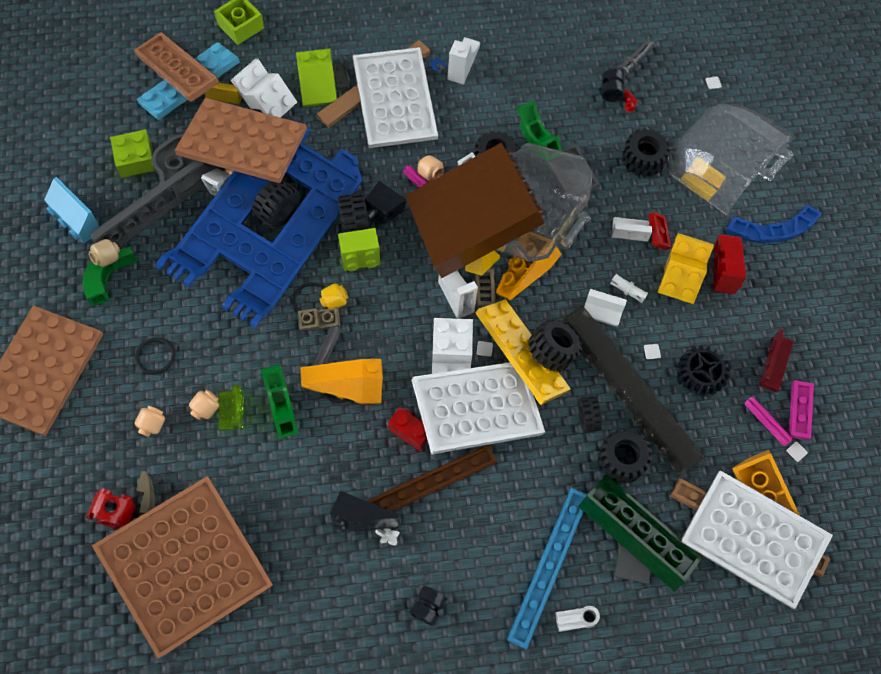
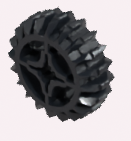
(707, 361)

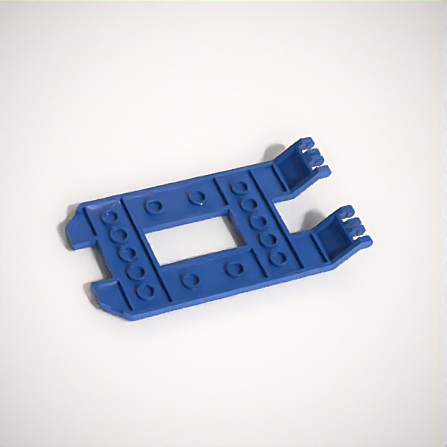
(269, 264)

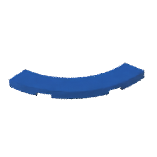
(774, 232)

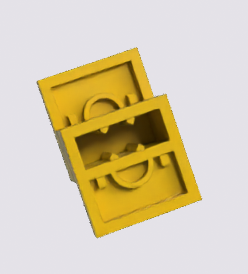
(685, 268)

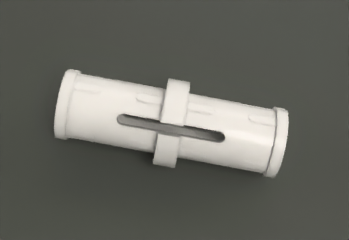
(629, 288)

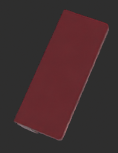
(776, 362)

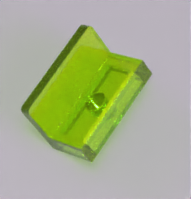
(231, 409)

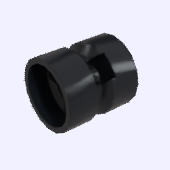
(613, 85)
(429, 603)

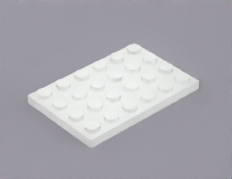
(395, 97)
(476, 407)
(756, 539)

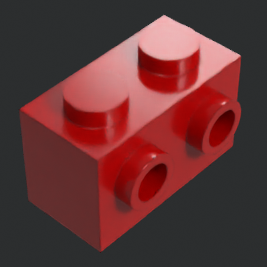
(408, 428)

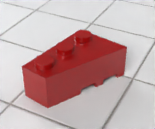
(728, 264)

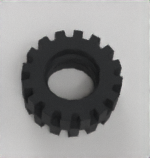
(589, 414)

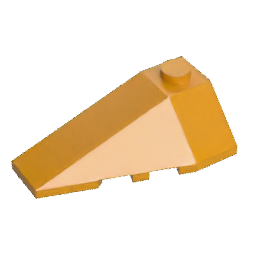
(523, 273)
(352, 380)
(764, 477)

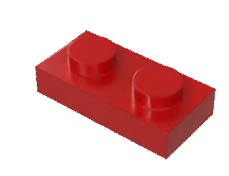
(659, 233)

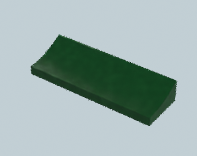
(640, 533)

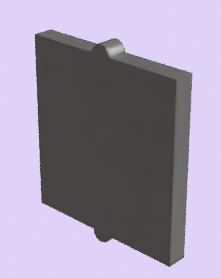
(630, 567)

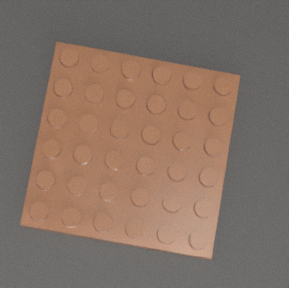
(182, 566)

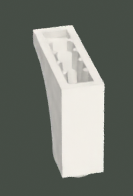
(461, 59)
(459, 294)

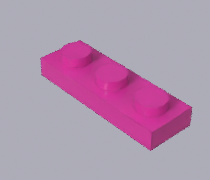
(801, 410)

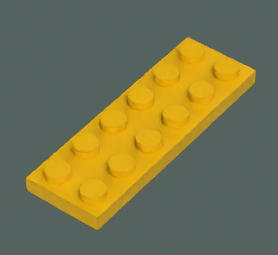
(513, 340)

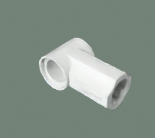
(574, 618)

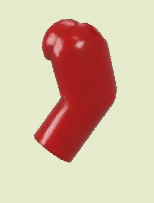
(631, 101)

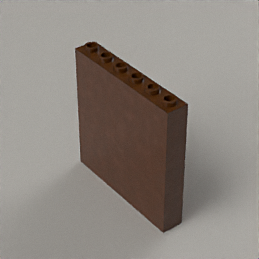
(474, 209)

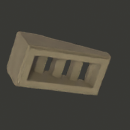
(490, 272)

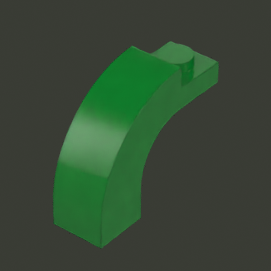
(533, 128)
(96, 277)
(279, 401)

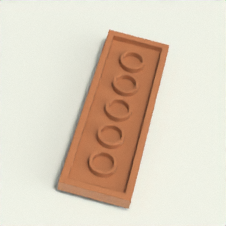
(176, 66)

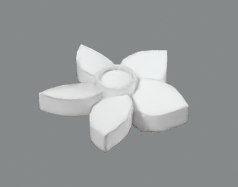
(387, 535)

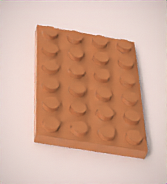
(241, 140)
(43, 368)

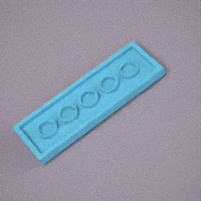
(165, 98)

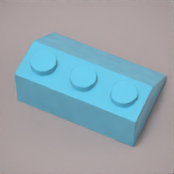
(70, 211)

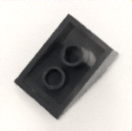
(359, 515)

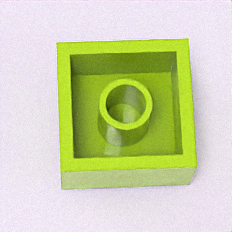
(239, 20)
(132, 153)
(359, 249)

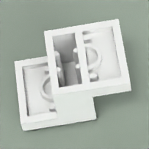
(263, 90)
(452, 344)

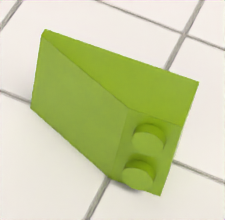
(316, 77)

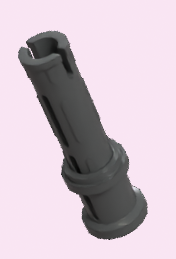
(639, 53)

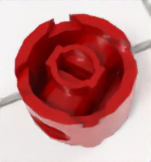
(103, 502)

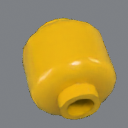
(333, 296)

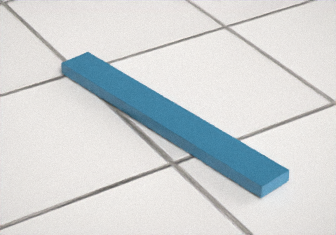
(547, 570)

